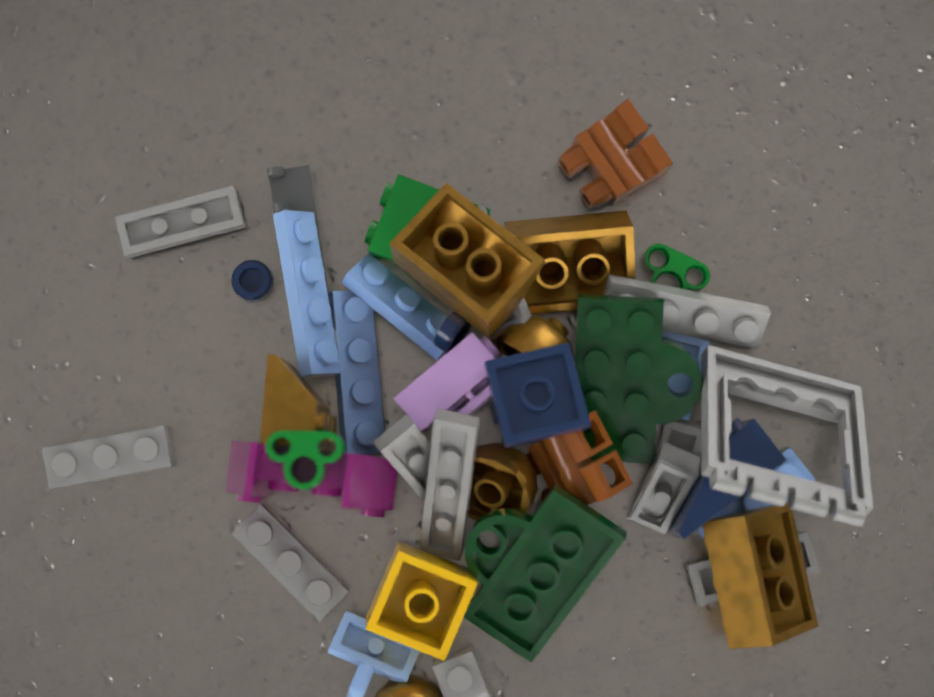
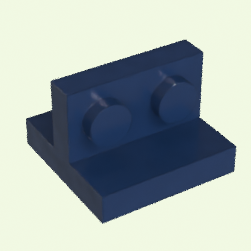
(536, 395)

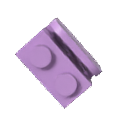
(451, 384)

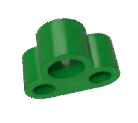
(675, 266)
(301, 445)

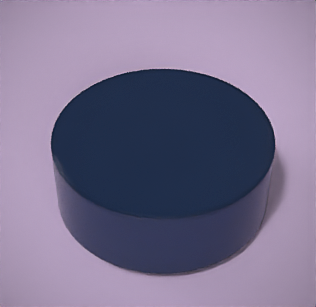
(252, 280)
(451, 332)

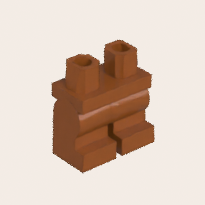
(610, 162)
(568, 463)

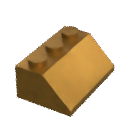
(577, 256)
(466, 260)
(291, 404)
(759, 576)

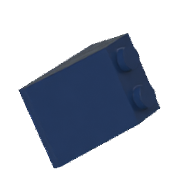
(746, 445)

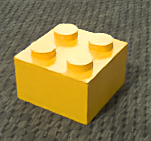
(421, 600)

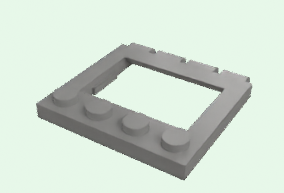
(797, 391)

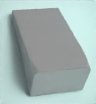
(665, 488)

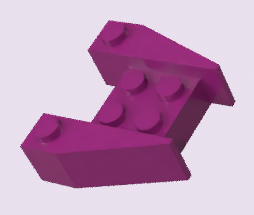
(366, 481)

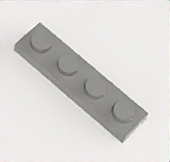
(699, 313)
(449, 483)

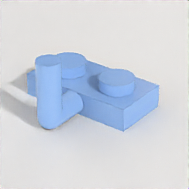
(370, 653)

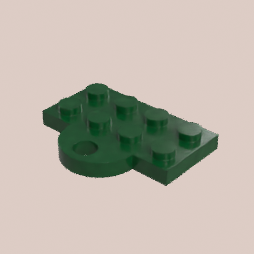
(627, 372)
(537, 569)

